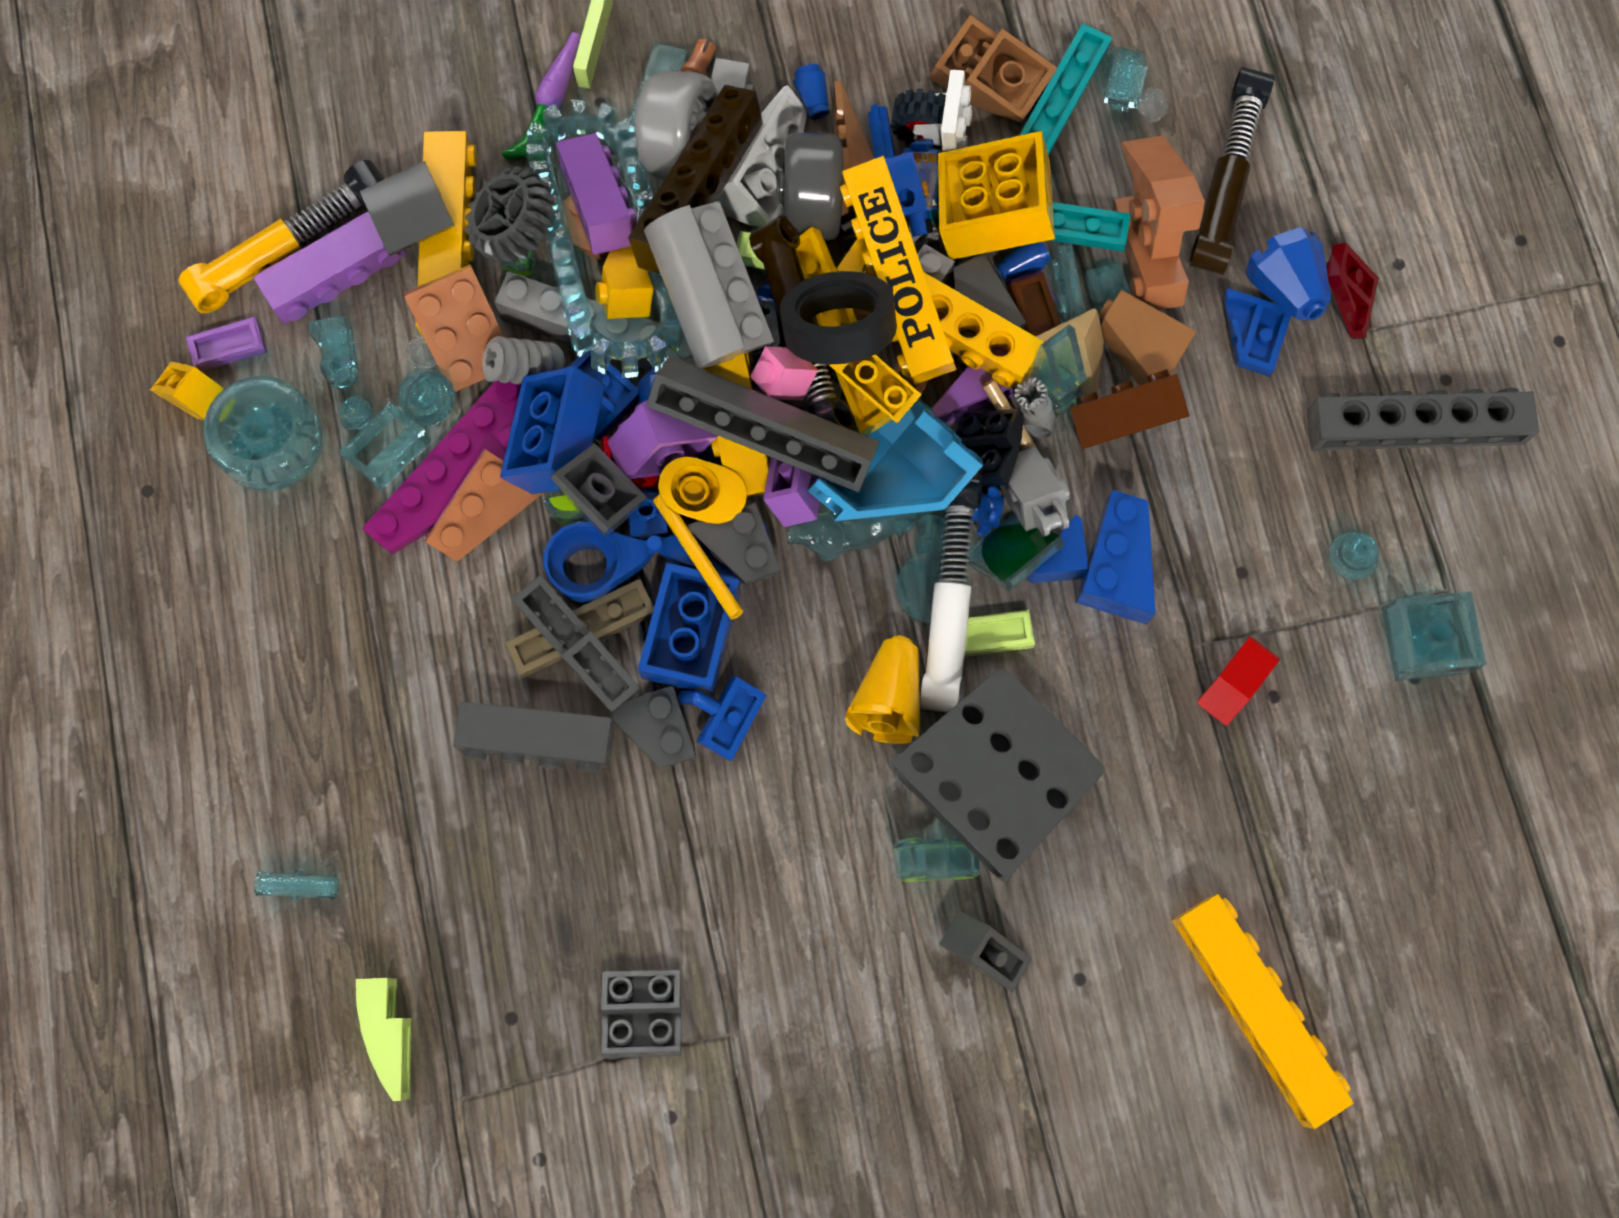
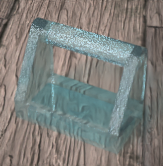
(395, 455)

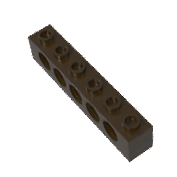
(703, 164)

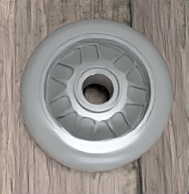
(668, 116)

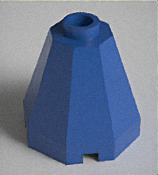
(1293, 273)

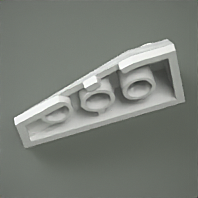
(754, 185)

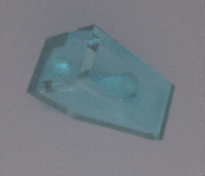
(1124, 78)

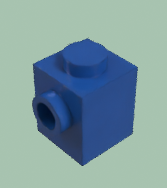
(647, 519)

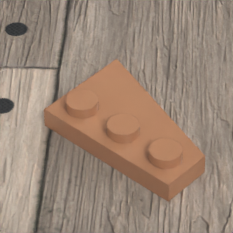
(478, 508)

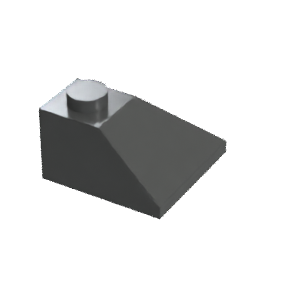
(598, 489)

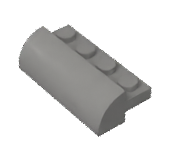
(708, 284)

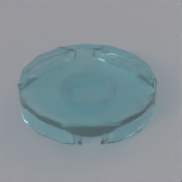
(916, 585)

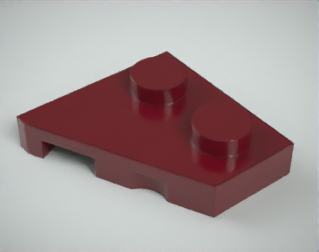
(1353, 288)

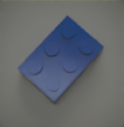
(550, 426)
(687, 632)

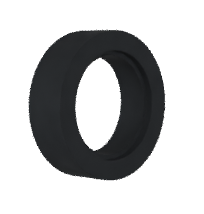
(844, 342)

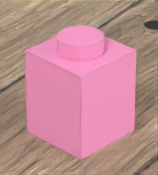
(783, 374)

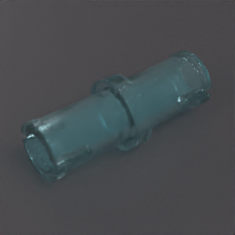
(296, 885)

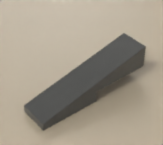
(575, 643)

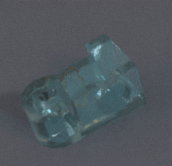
(338, 350)

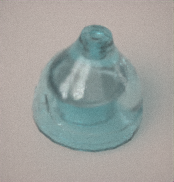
(426, 397)

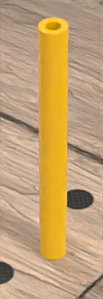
(699, 559)

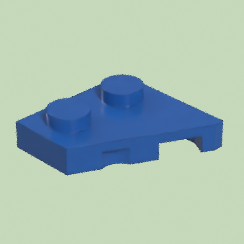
(1255, 330)

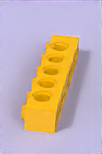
(967, 314)

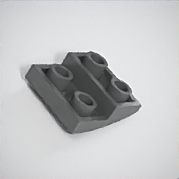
(407, 208)
(641, 1013)

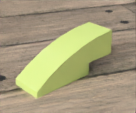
(385, 1035)

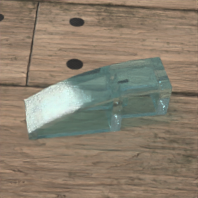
(1061, 369)

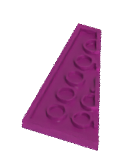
(431, 486)

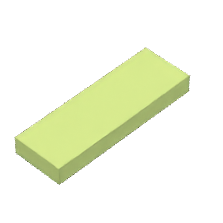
(591, 41)

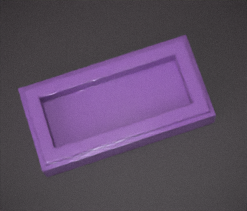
(226, 344)

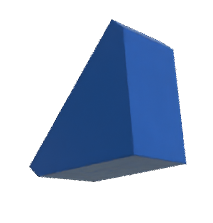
(1069, 561)

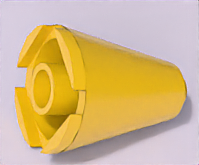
(889, 694)

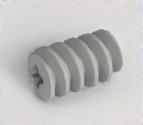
(514, 358)

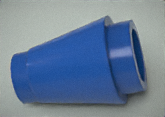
(812, 89)
(1023, 261)

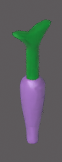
(550, 91)

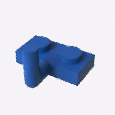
(728, 717)

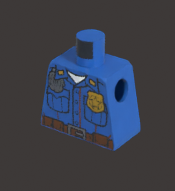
(916, 187)

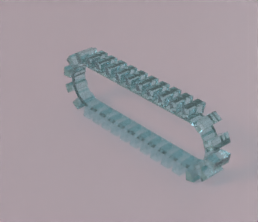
(560, 247)

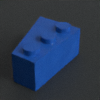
(1121, 561)

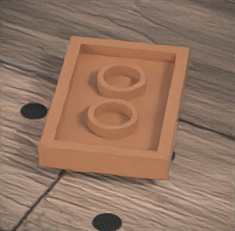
(455, 324)

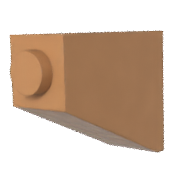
(1143, 336)

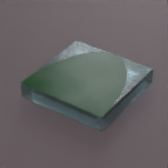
(1012, 552)

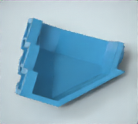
(913, 470)

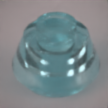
(1354, 555)

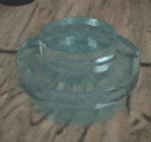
(355, 413)

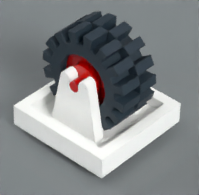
(935, 115)

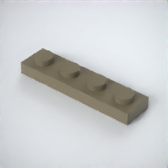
(602, 617)

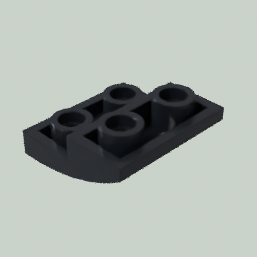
(995, 439)

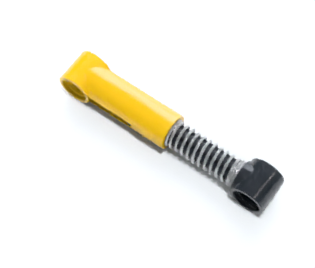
(211, 283)

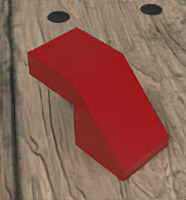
(1238, 680)

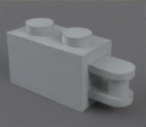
(1036, 493)

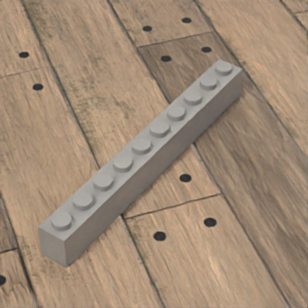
(540, 310)

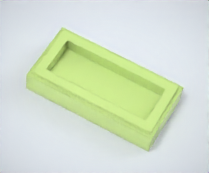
(999, 633)

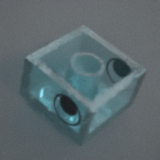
(1433, 636)

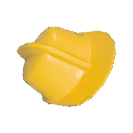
(702, 490)

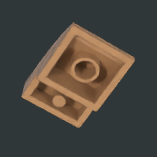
(1000, 68)

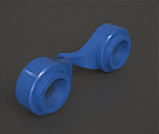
(623, 555)

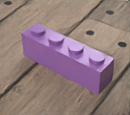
(596, 193)
(325, 269)

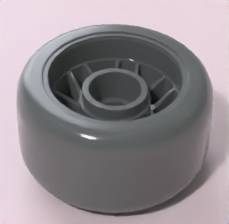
(812, 182)

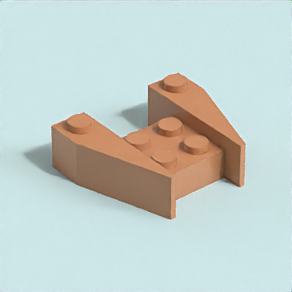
(1162, 209)

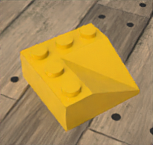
(995, 196)

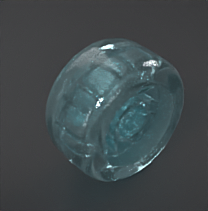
(245, 416)

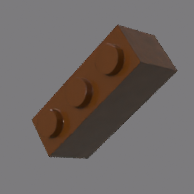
(1129, 409)

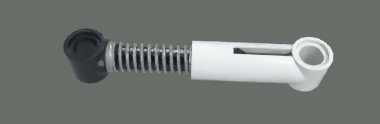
(944, 678)

